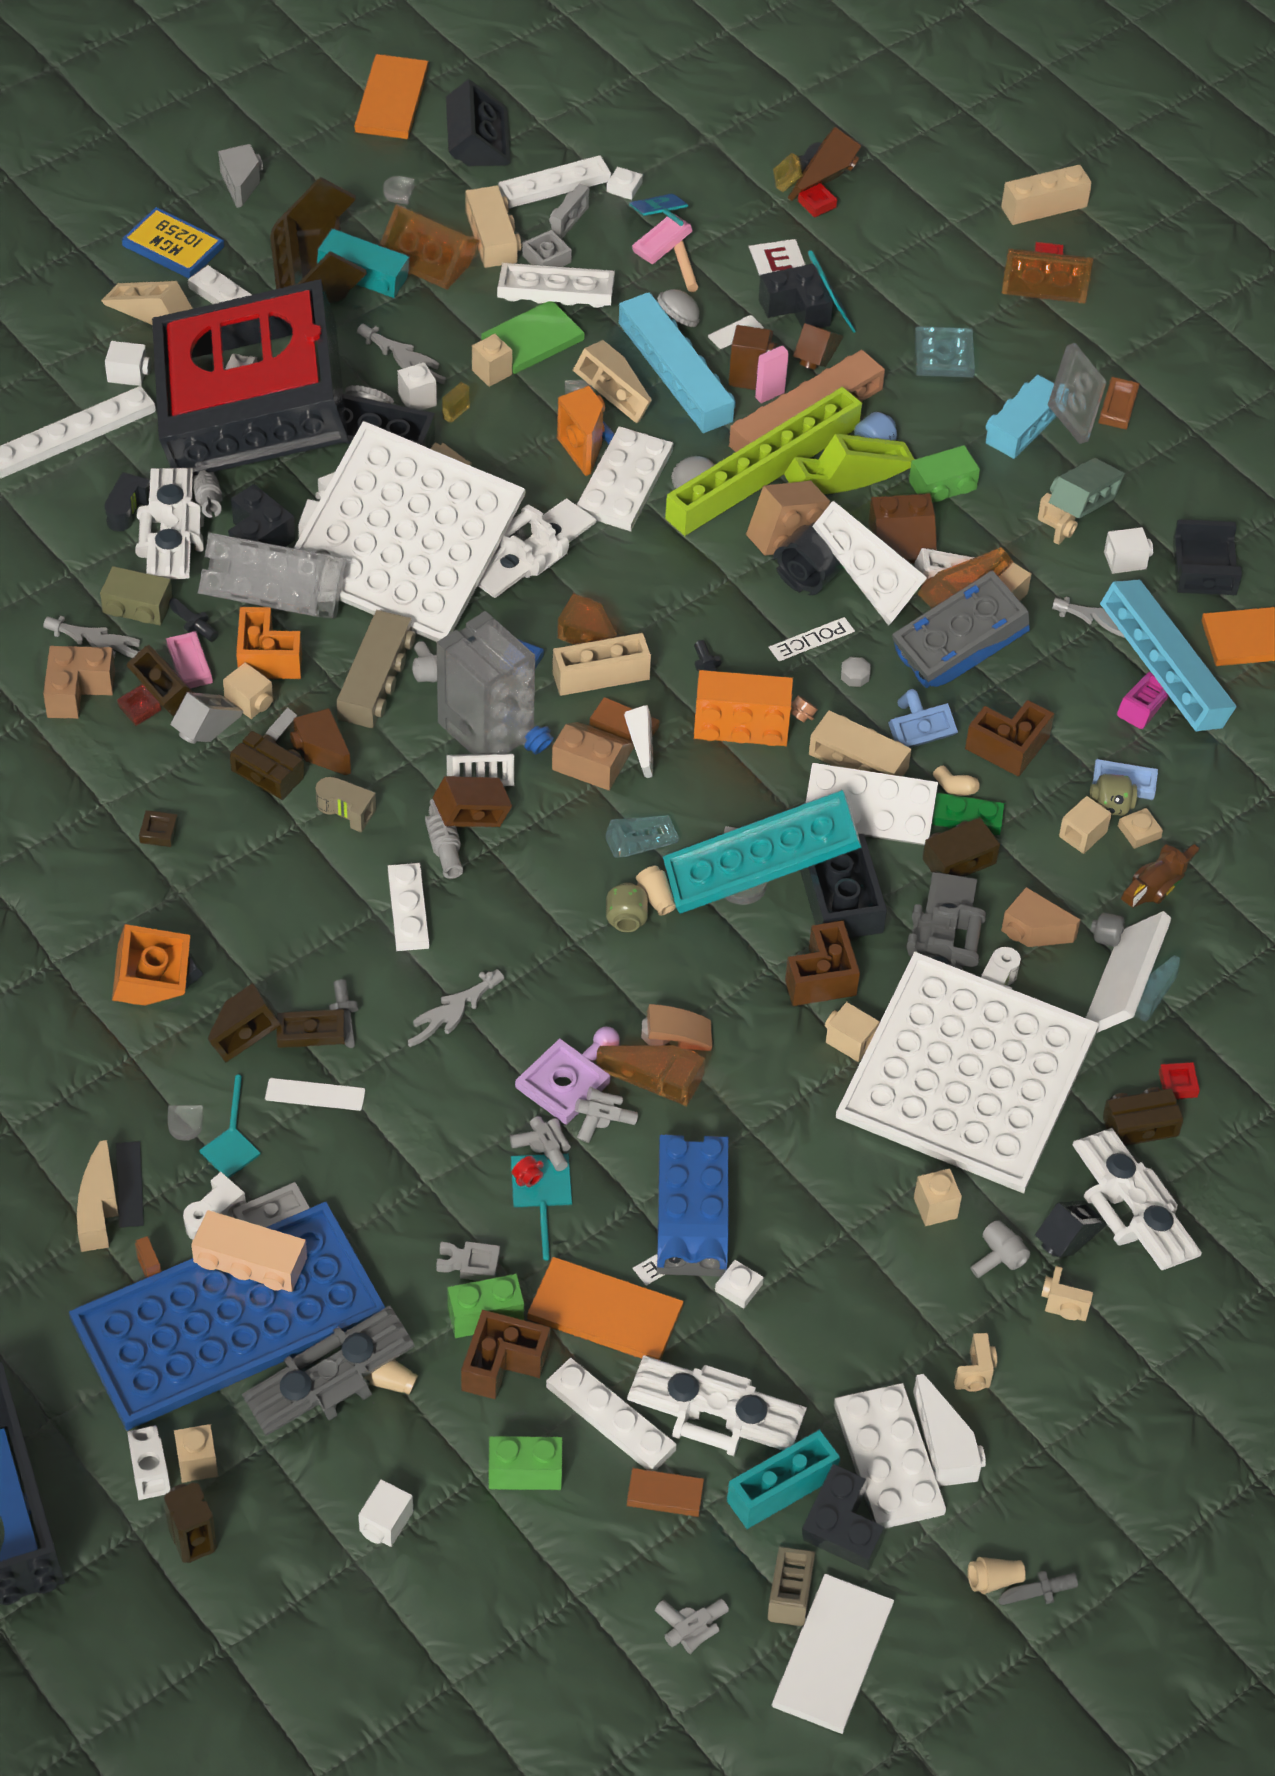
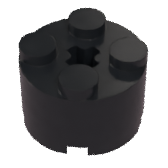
(806, 561)

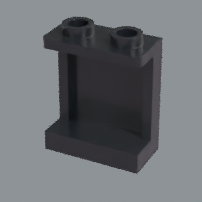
(1206, 557)

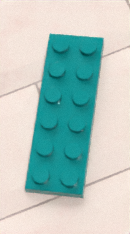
(761, 851)

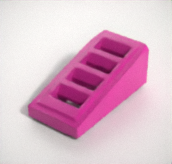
(1142, 702)

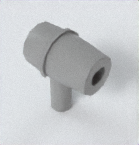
(425, 666)
(1005, 1248)

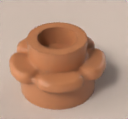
(802, 709)

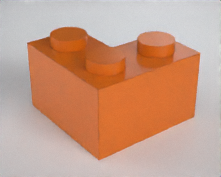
(267, 651)

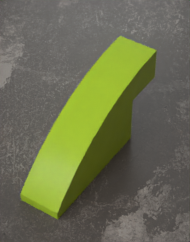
(851, 463)

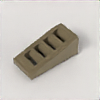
(788, 1607)

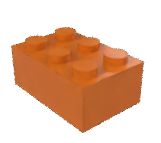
(743, 708)

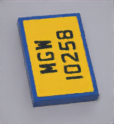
(173, 243)

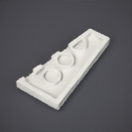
(871, 563)

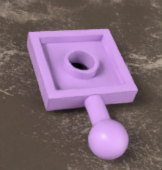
(561, 1062)

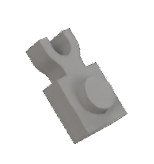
(475, 1261)

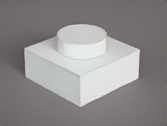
(624, 183)
(739, 1284)

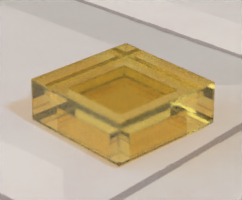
(787, 172)
(456, 402)

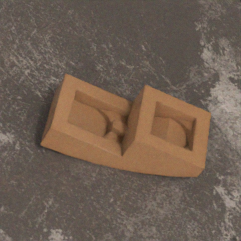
(679, 1025)

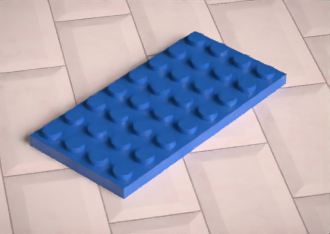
(206, 1329)

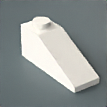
(947, 1437)

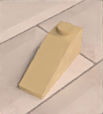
(147, 299)
(613, 378)

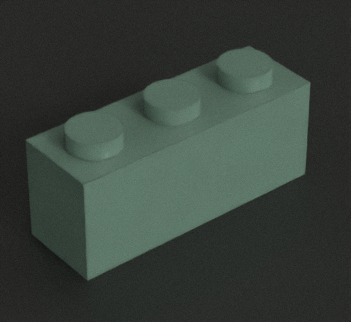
(1086, 487)

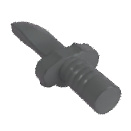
(343, 1002)
(1043, 1587)

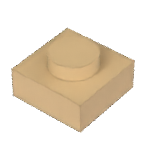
(1140, 828)

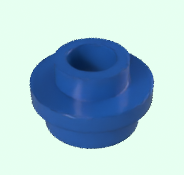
(538, 739)

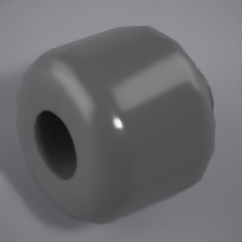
(1108, 929)

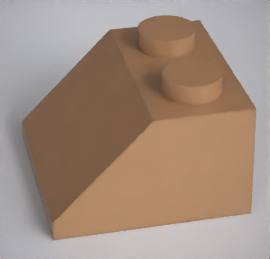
(590, 754)

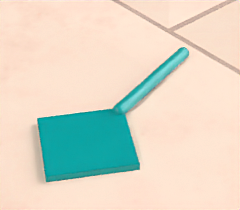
(231, 1149)

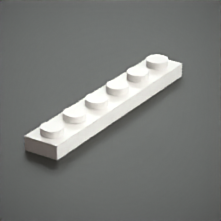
(74, 430)

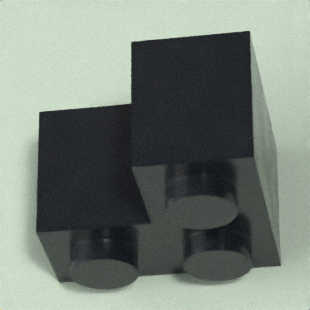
(797, 292)
(261, 518)
(836, 1525)

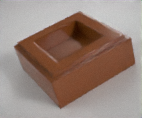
(147, 1257)

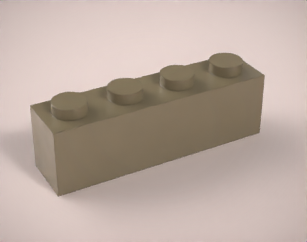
(375, 669)

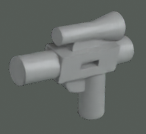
(599, 1111)
(546, 1139)
(690, 1626)

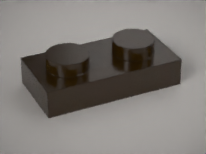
(311, 1028)

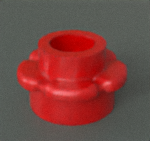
(528, 1171)

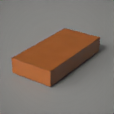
(1119, 403)
(611, 719)
(665, 1492)

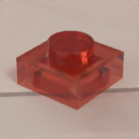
(139, 704)

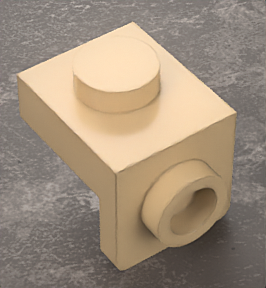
(1056, 518)
(1065, 1300)
(983, 1361)

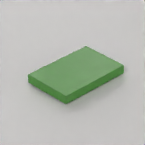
(537, 335)

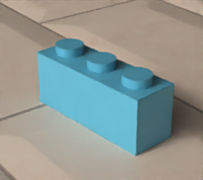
(1021, 418)

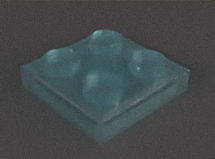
(944, 352)

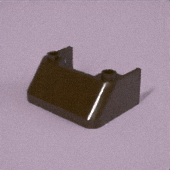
(300, 234)

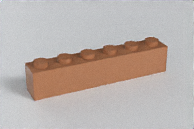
(856, 373)

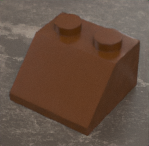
(904, 523)

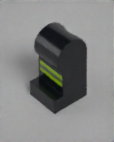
(125, 499)

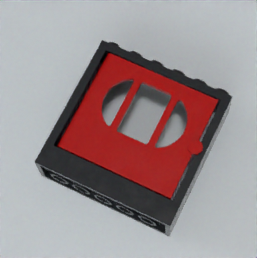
(255, 408)

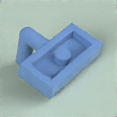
(921, 725)

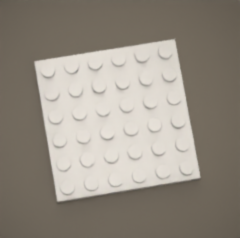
(410, 528)
(968, 1072)

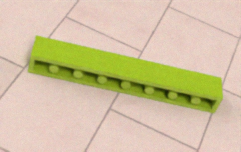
(761, 461)

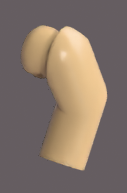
(956, 785)

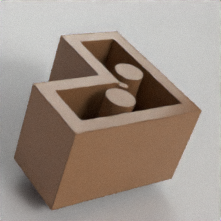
(782, 511)
(76, 673)

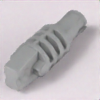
(207, 493)
(444, 843)

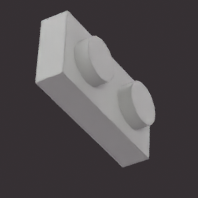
(570, 211)
(272, 1206)

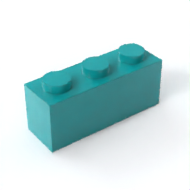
(384, 267)
(781, 1479)

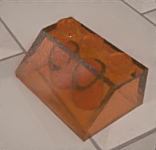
(433, 248)
(1046, 275)

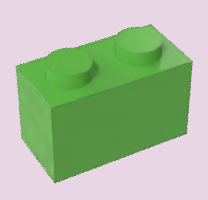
(944, 474)
(495, 1295)
(525, 1463)

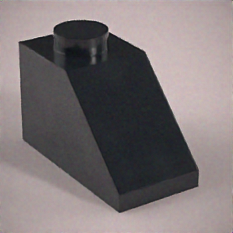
(1069, 1228)

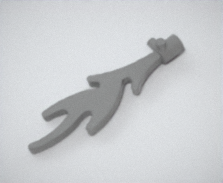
(402, 352)
(1086, 614)
(96, 636)
(455, 1010)

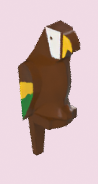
(1158, 878)

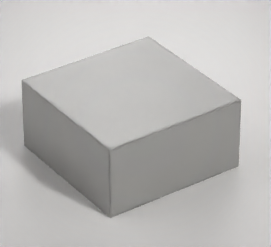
(547, 250)

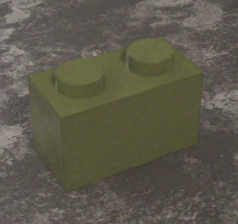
(136, 595)

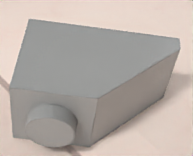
(240, 172)
(204, 717)

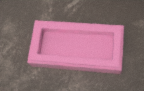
(661, 239)
(771, 374)
(189, 659)

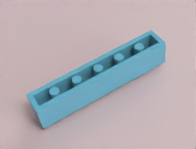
(677, 362)
(1168, 655)

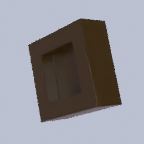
(158, 828)

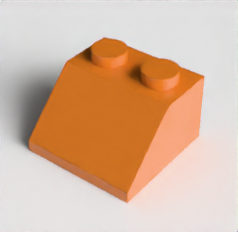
(581, 426)
(150, 965)

